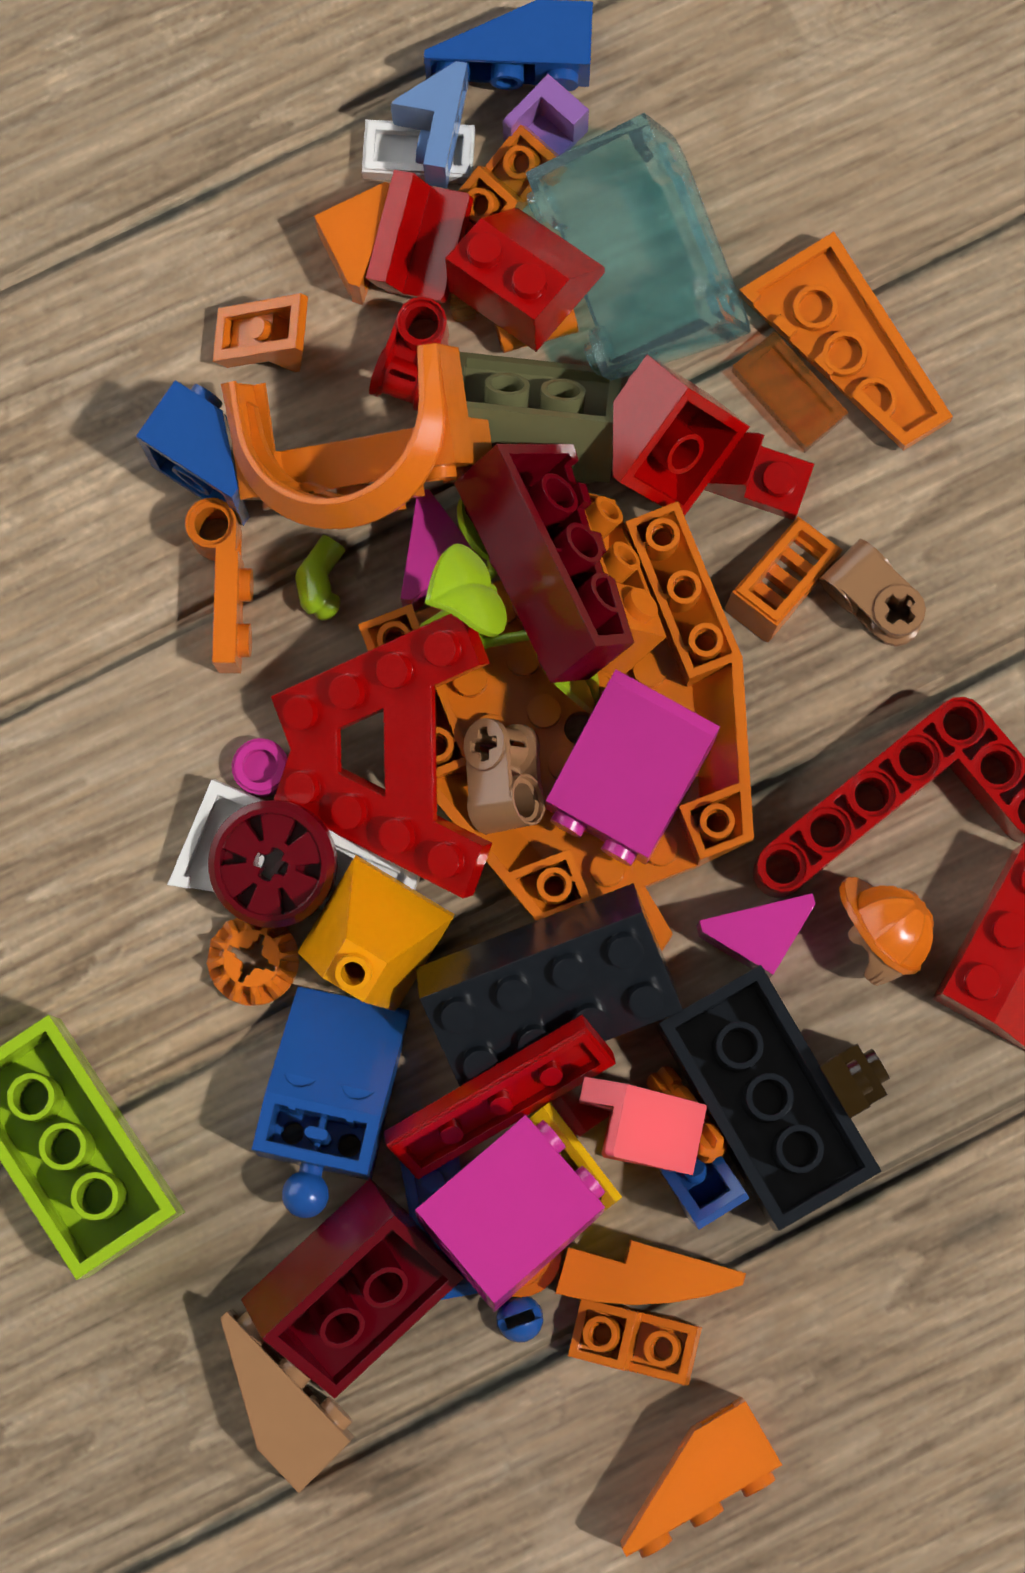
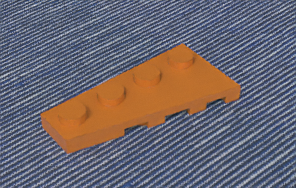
(844, 332)

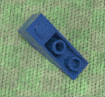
(523, 46)

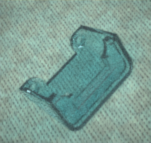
(643, 219)

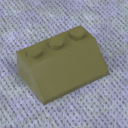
(545, 405)

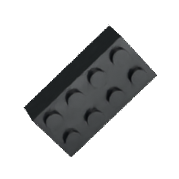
(542, 975)
(768, 1098)

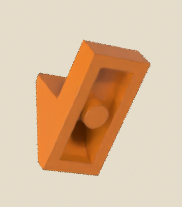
(262, 332)

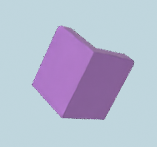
(551, 115)

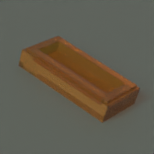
(789, 391)

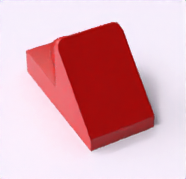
(762, 477)

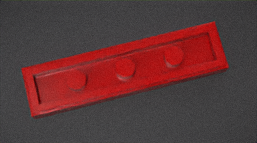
(499, 1097)

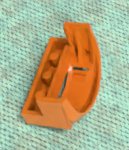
(364, 476)

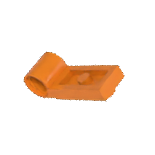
(232, 583)

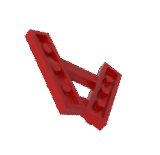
(403, 817)

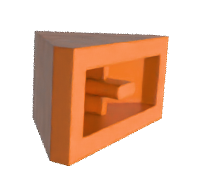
(350, 235)

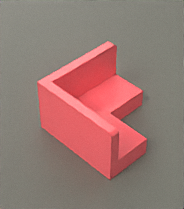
(647, 1125)

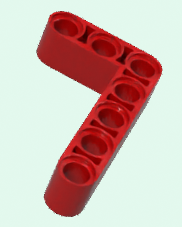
(898, 787)

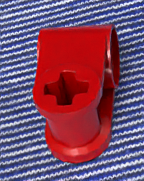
(398, 363)

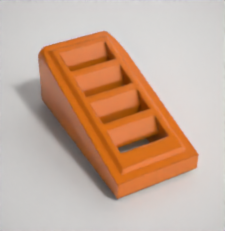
(761, 607)

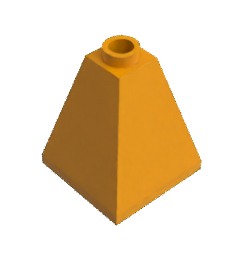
(374, 935)

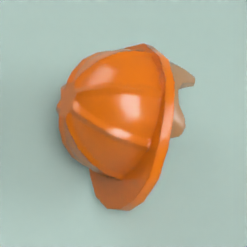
(890, 927)

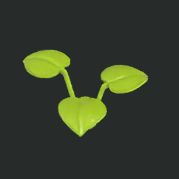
(464, 589)

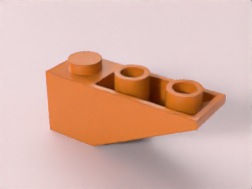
(624, 565)
(710, 1464)

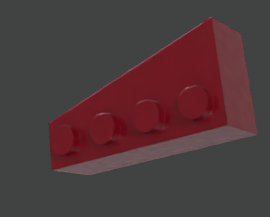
(547, 556)

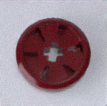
(258, 831)

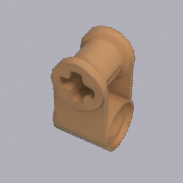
(868, 587)
(506, 781)

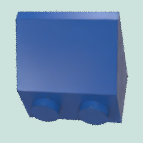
(193, 445)

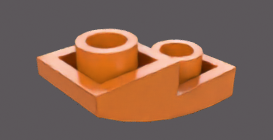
(503, 180)
(635, 1341)

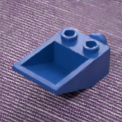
(334, 1082)

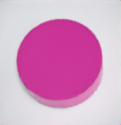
(259, 767)

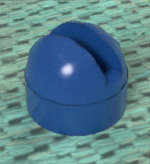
(524, 1331)

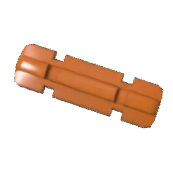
(711, 1141)

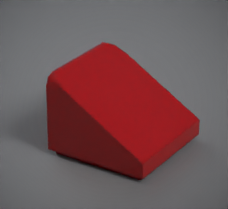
(577, 1116)

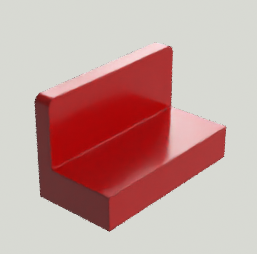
(415, 237)

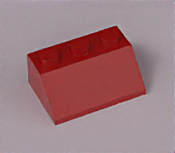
(989, 968)

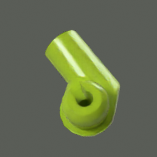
(313, 579)

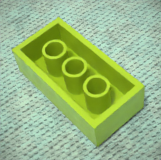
(76, 1152)

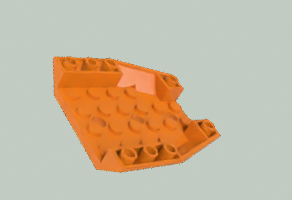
(692, 666)

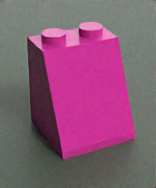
(630, 769)
(511, 1210)

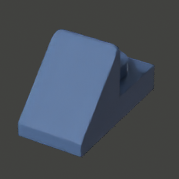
(437, 111)

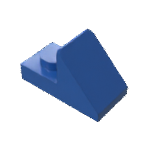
(707, 1192)

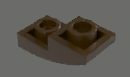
(856, 1078)

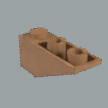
(286, 1417)

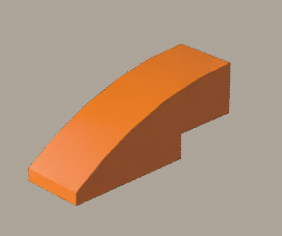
(643, 1278)

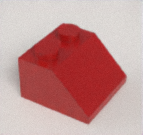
(520, 275)
(670, 435)

